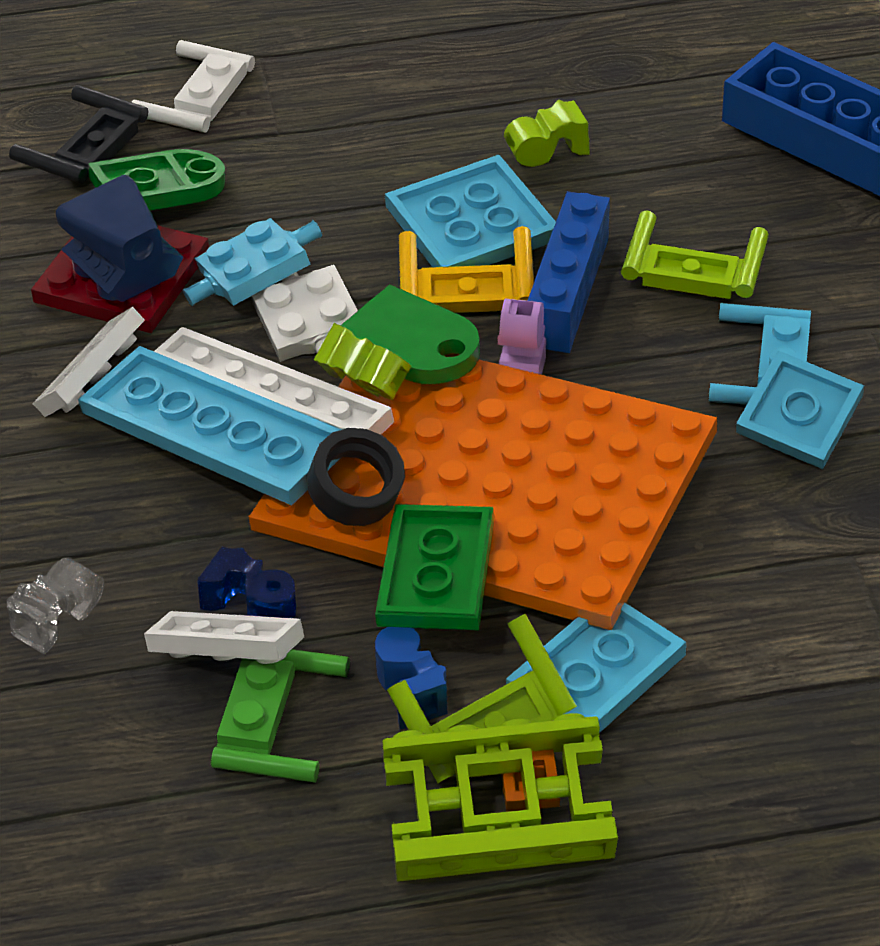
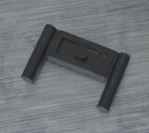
(94, 142)

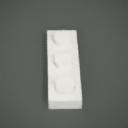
(90, 363)
(224, 636)

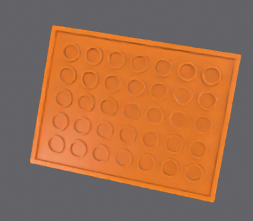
(569, 468)

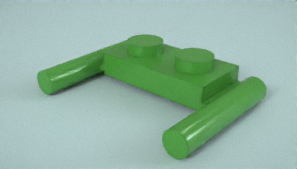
(256, 712)

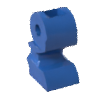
(401, 659)

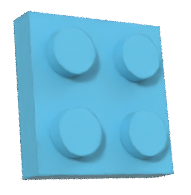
(800, 409)

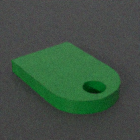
(166, 176)
(418, 334)

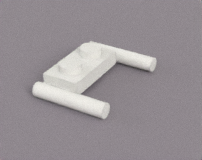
(206, 89)

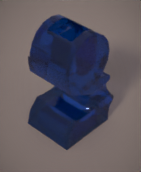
(233, 572)

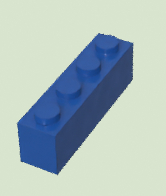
(571, 266)

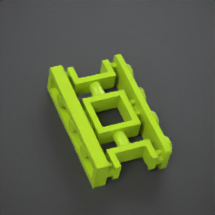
(500, 838)

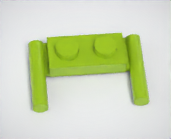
(692, 269)
(533, 697)

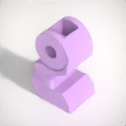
(522, 335)

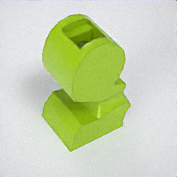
(536, 139)
(362, 362)

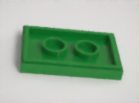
(435, 567)

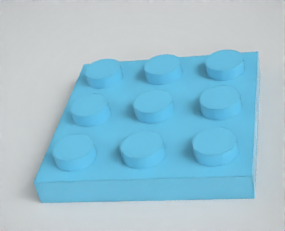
(470, 214)

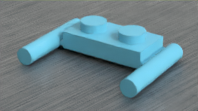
(782, 331)

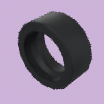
(368, 447)

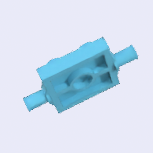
(251, 261)

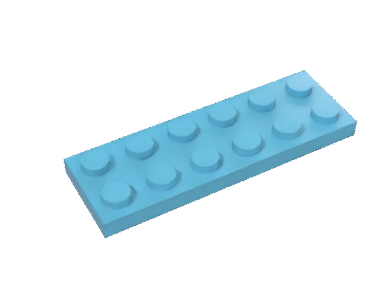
(209, 422)

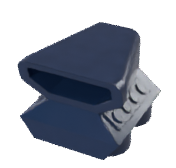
(116, 240)

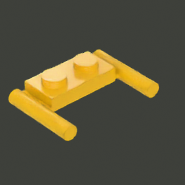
(468, 287)

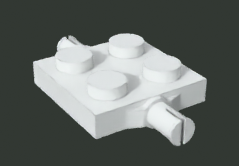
(303, 310)

